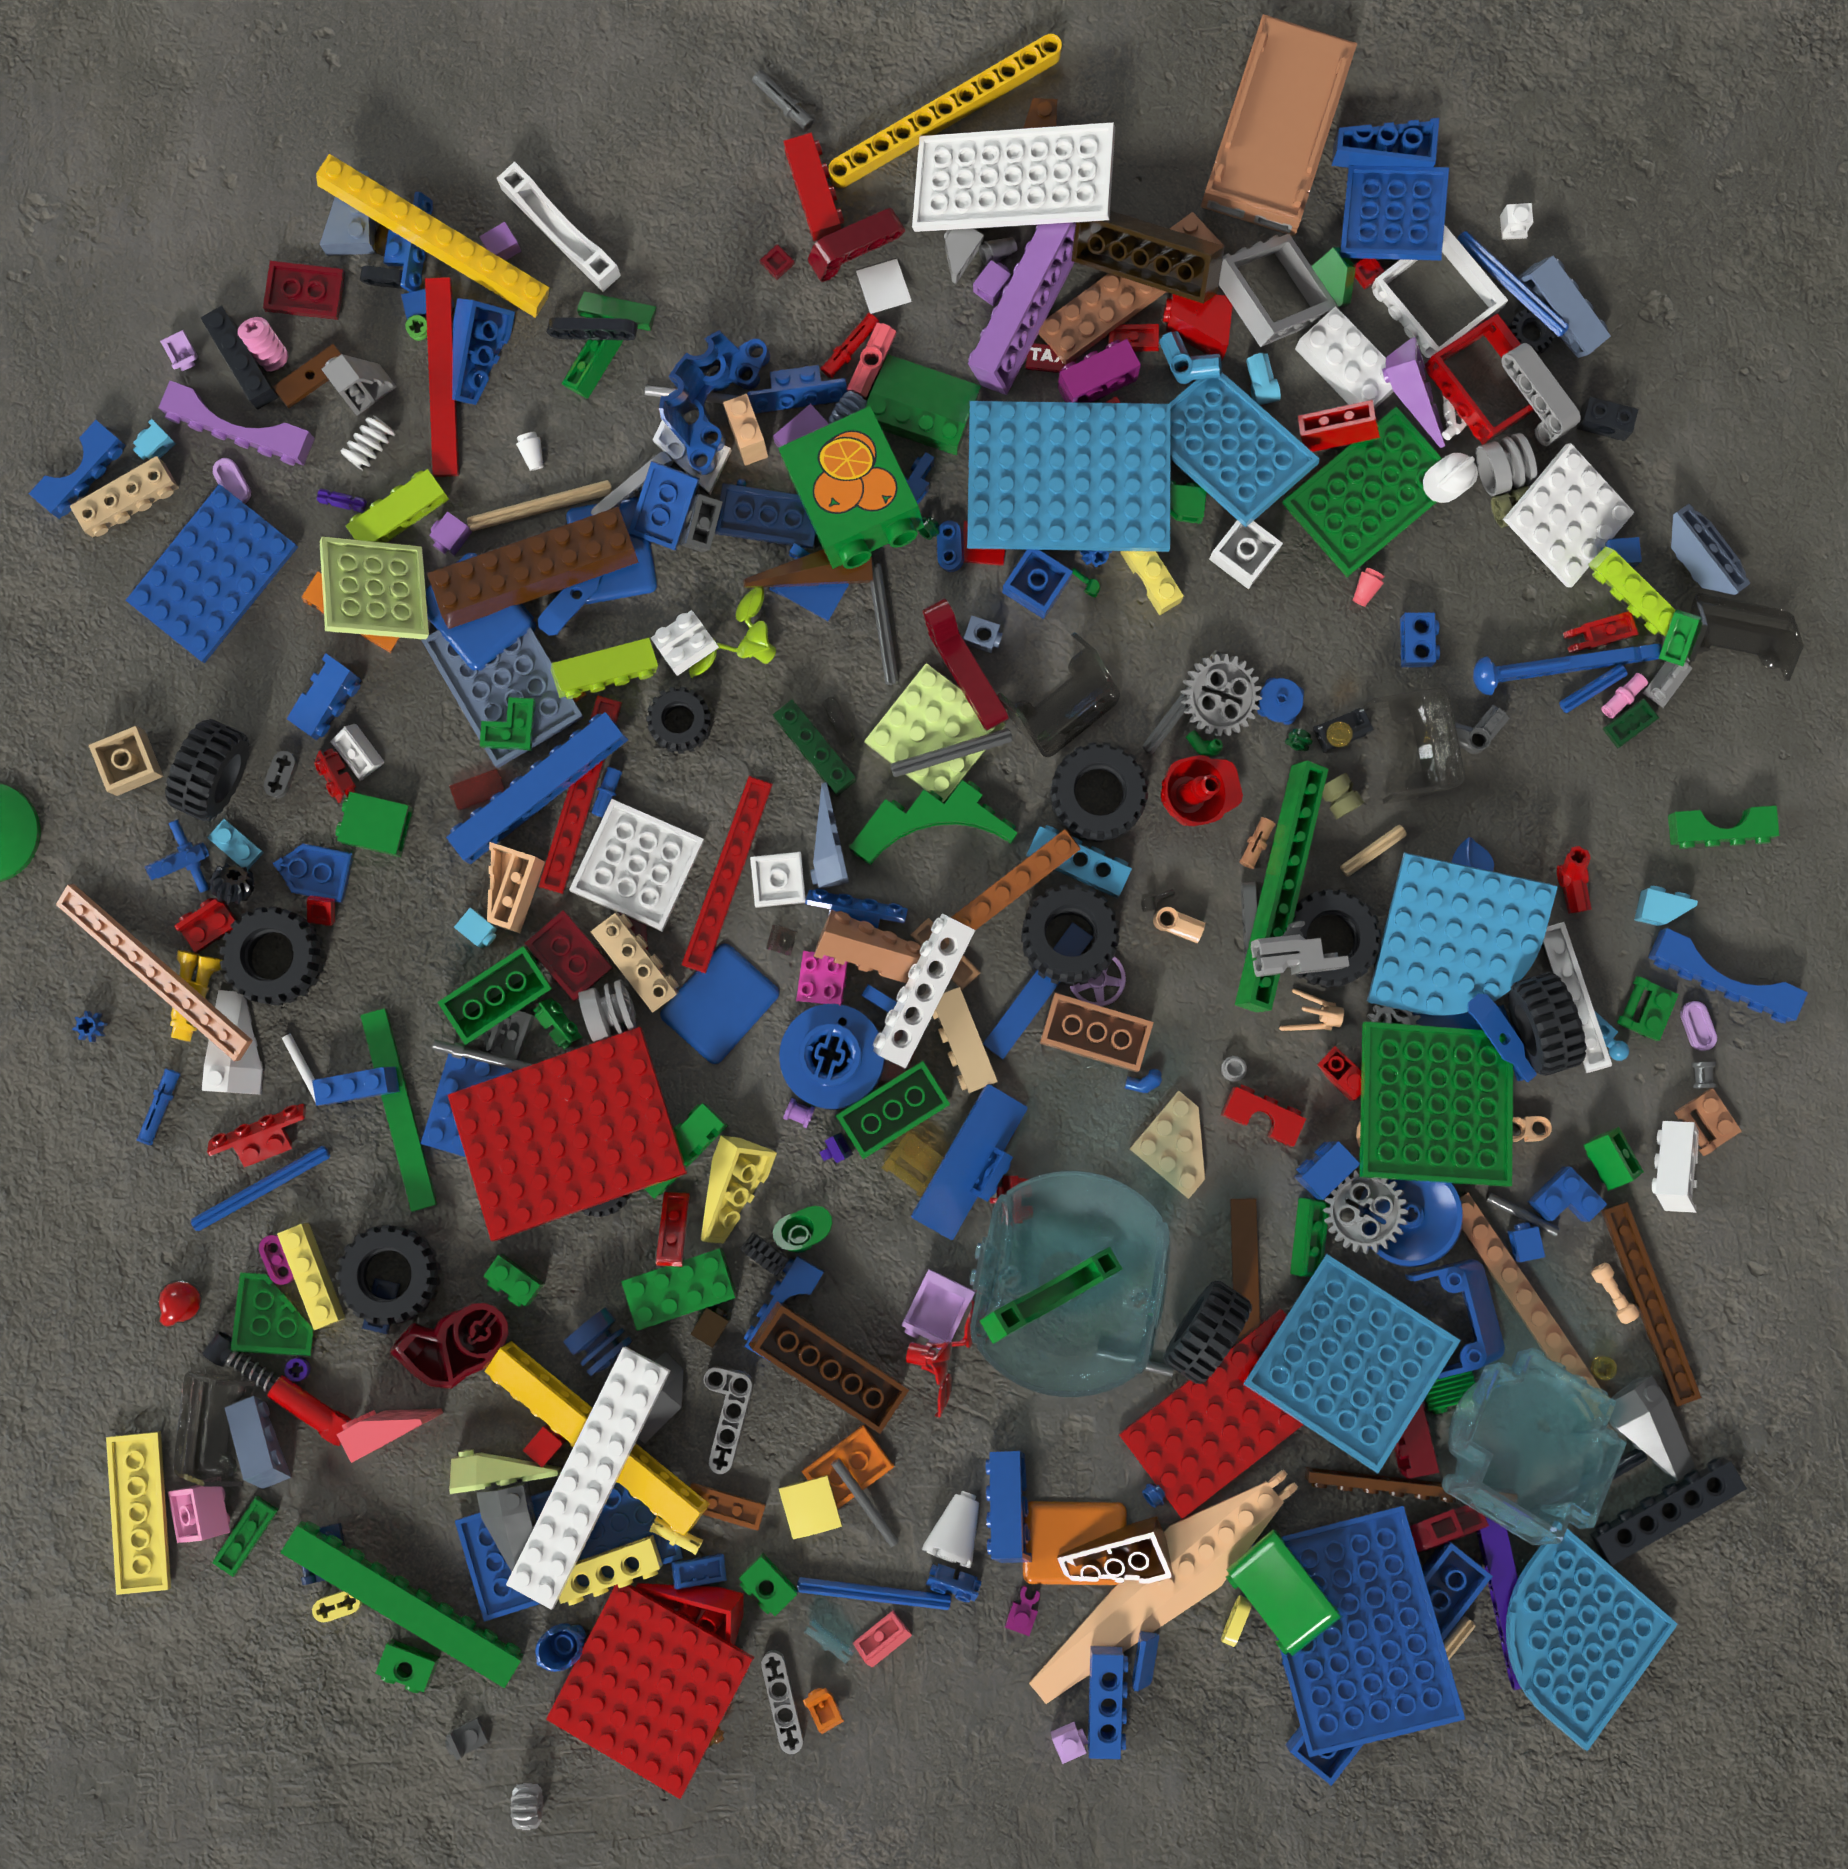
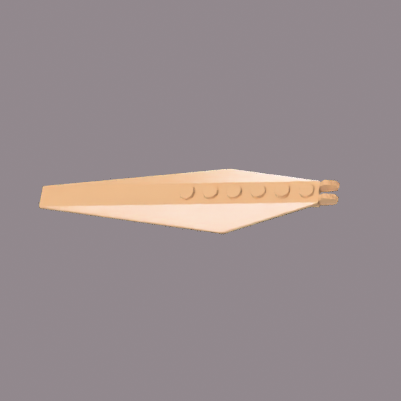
(1199, 1555)

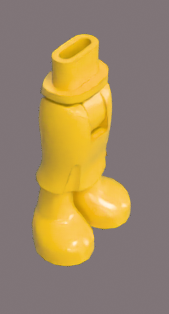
(206, 966)

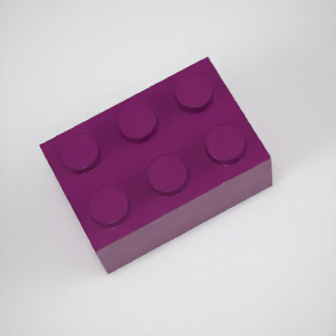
(1099, 373)

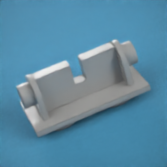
(1666, 682)

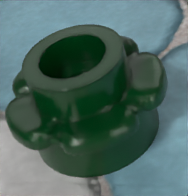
(930, 528)

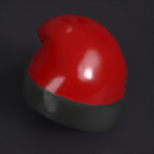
(178, 1303)

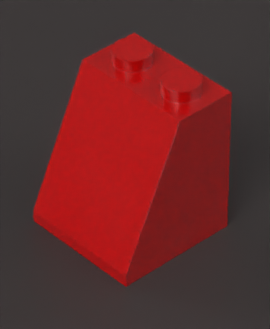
(1200, 324)

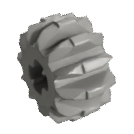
(526, 1806)

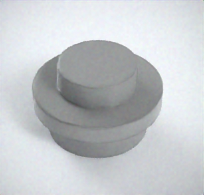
(1233, 1068)

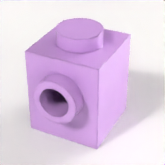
(1069, 1742)

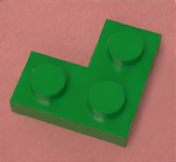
(516, 732)

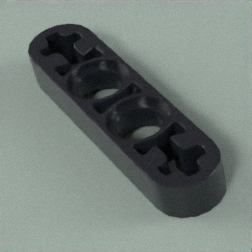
(592, 328)

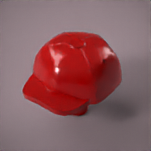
(1200, 790)

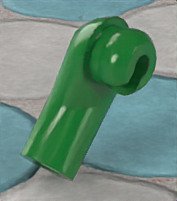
(1204, 747)

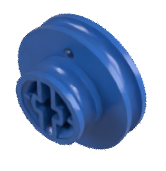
(831, 1089)

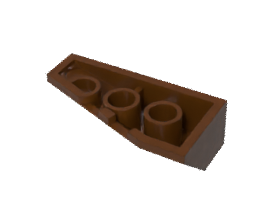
(1138, 1554)

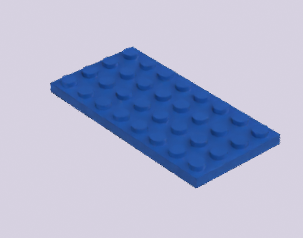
(620, 1523)

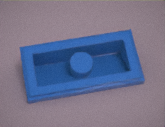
(1145, 1660)

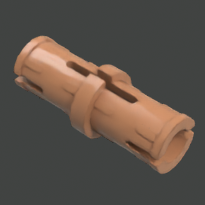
(1249, 857)

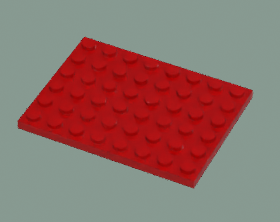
(566, 1134)

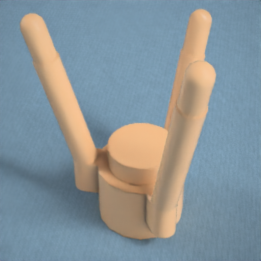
(1330, 1014)

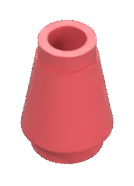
(1367, 587)

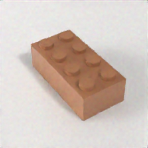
(1096, 1032)

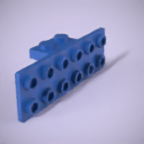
(972, 1163)

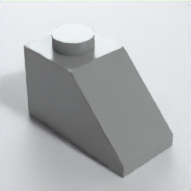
(961, 248)

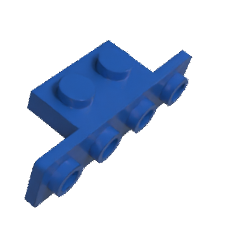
(406, 254)
(796, 389)
(858, 909)

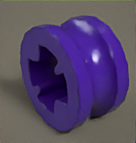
(302, 1375)

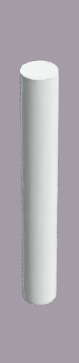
(299, 1062)

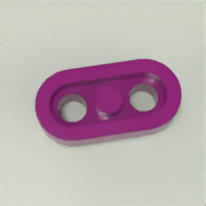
(275, 1261)

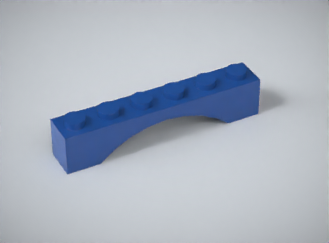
(1679, 953)

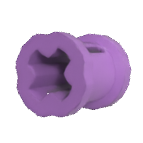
(799, 1113)

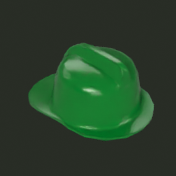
(802, 1229)

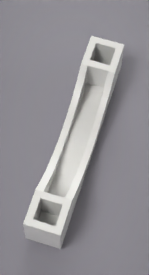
(553, 223)

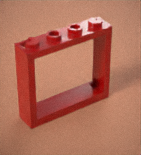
(1502, 341)

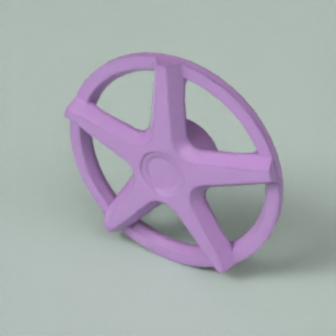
(1098, 986)

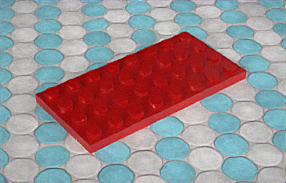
(1210, 1429)

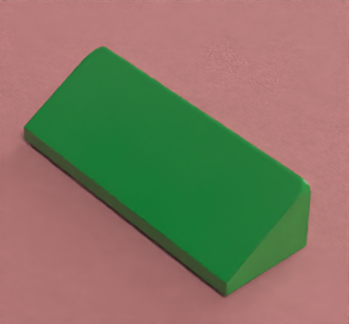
(602, 306)
(590, 366)
(1309, 1237)

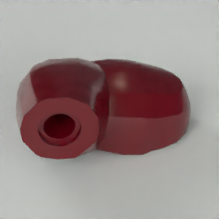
(455, 1347)

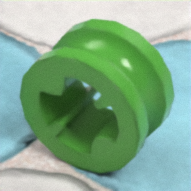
(410, 325)

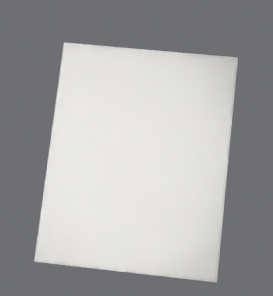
(883, 286)

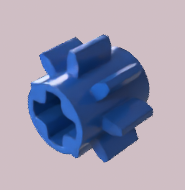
(1096, 557)
(96, 1030)

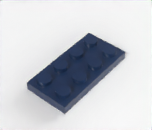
(764, 516)

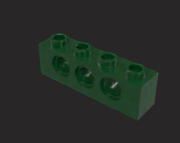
(814, 748)

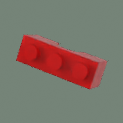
(1285, 1123)

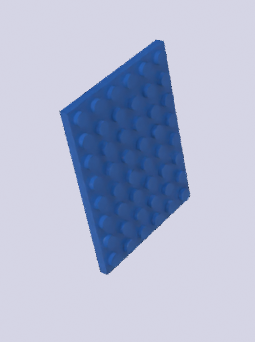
(1383, 1661)

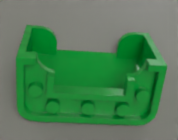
(1283, 1593)

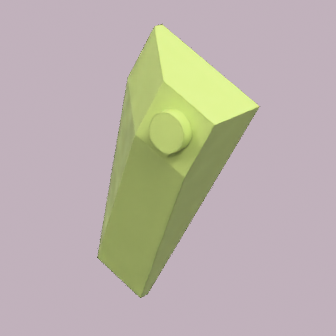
(478, 1470)

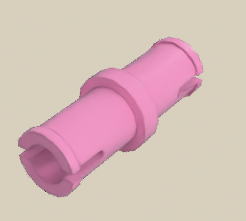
(1624, 695)

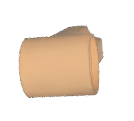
(1181, 925)

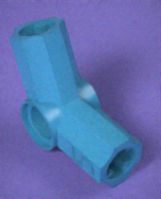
(1198, 366)

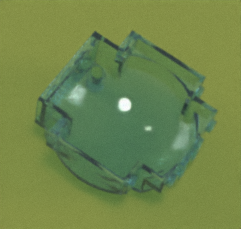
(1533, 1448)

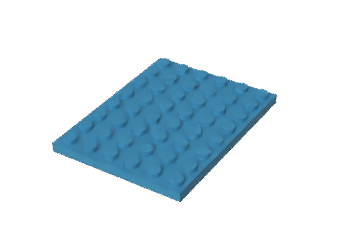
(1069, 476)

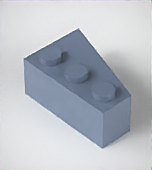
(348, 230)

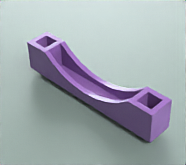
(282, 440)

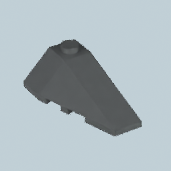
(1648, 1421)
(509, 1518)

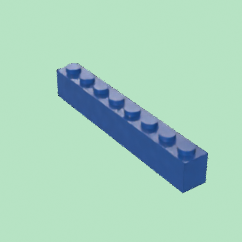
(537, 787)

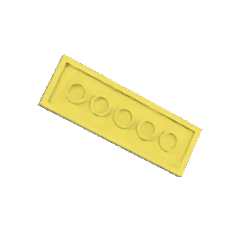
(138, 1513)

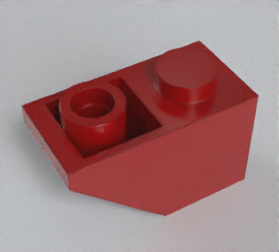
(1342, 1073)

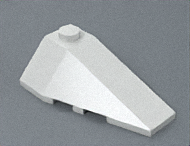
(220, 1071)

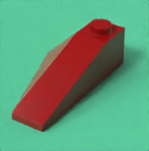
(711, 1607)

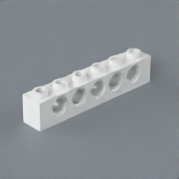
(925, 1004)

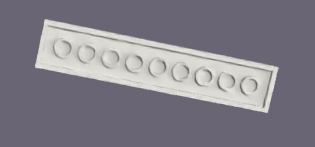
(588, 1477)

